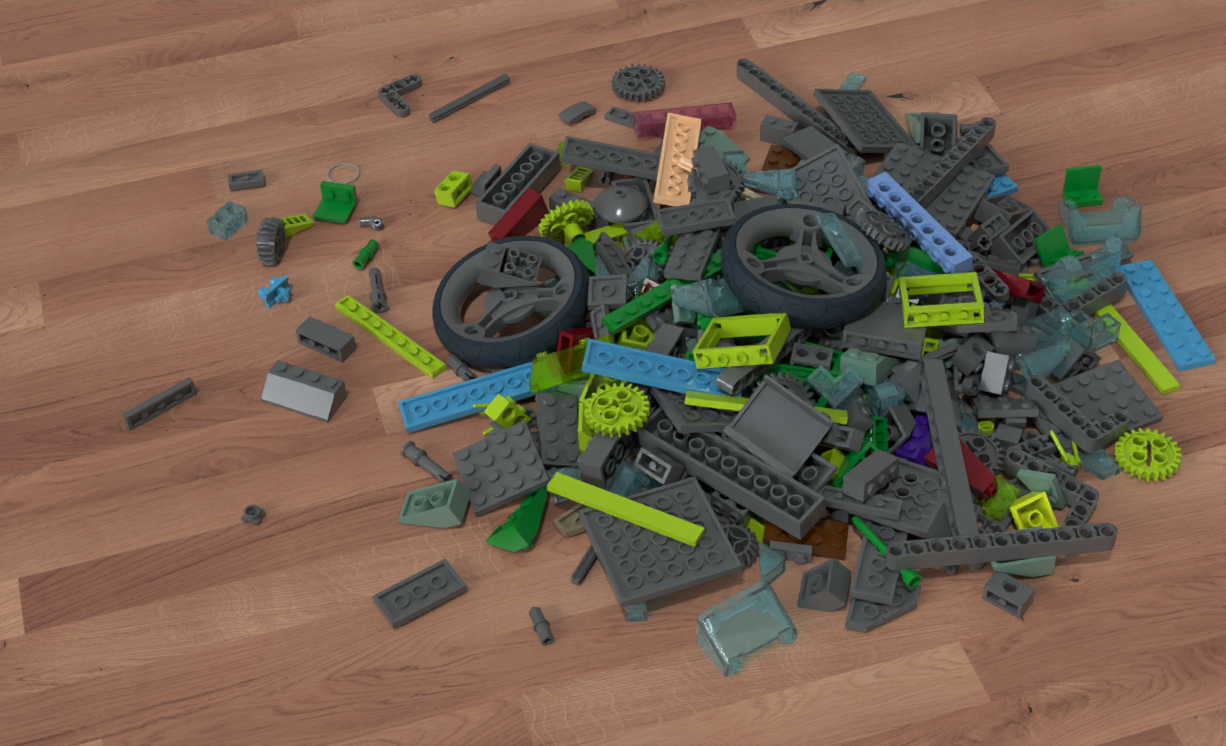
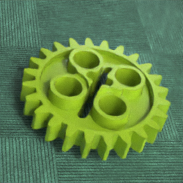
(556, 222)
(617, 410)
(1163, 454)

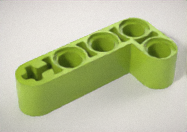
(615, 231)

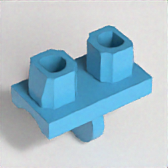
(278, 290)

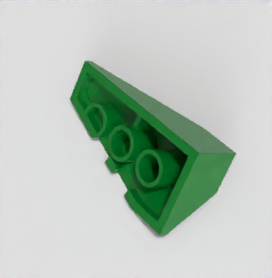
(521, 524)

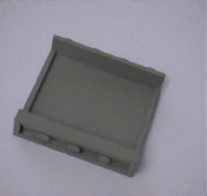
(884, 333)
(778, 427)

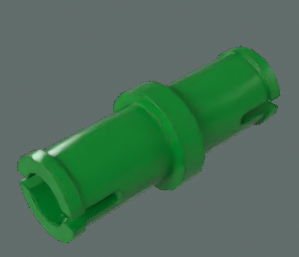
(365, 254)

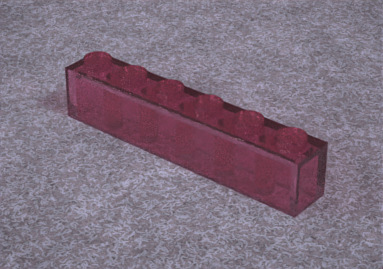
(715, 115)

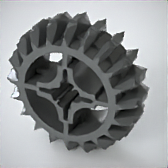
(271, 241)
(743, 543)

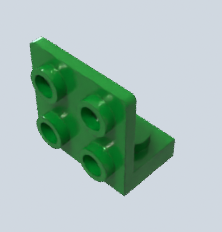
(1082, 186)
(336, 202)
(1054, 246)

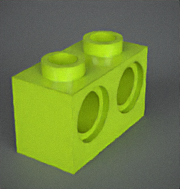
(453, 189)
(505, 413)

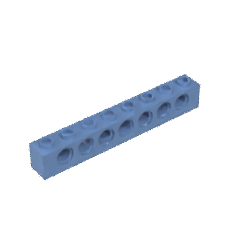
(919, 224)

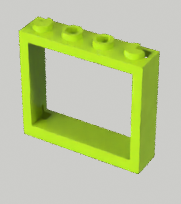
(945, 313)
(741, 326)

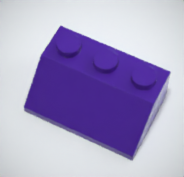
(918, 442)

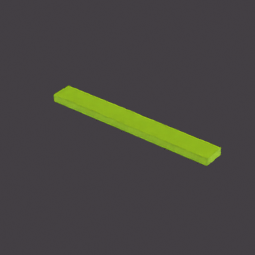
(391, 336)
(1141, 354)
(737, 403)
(626, 509)

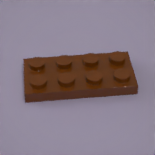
(779, 159)
(826, 537)

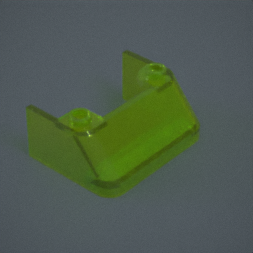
(560, 366)

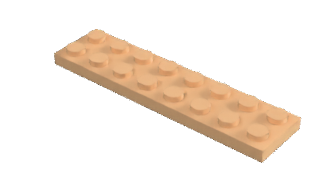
(679, 141)

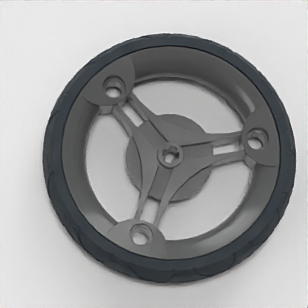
(802, 265)
(509, 305)

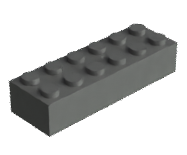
(530, 169)

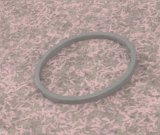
(349, 164)

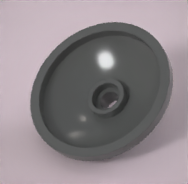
(620, 204)

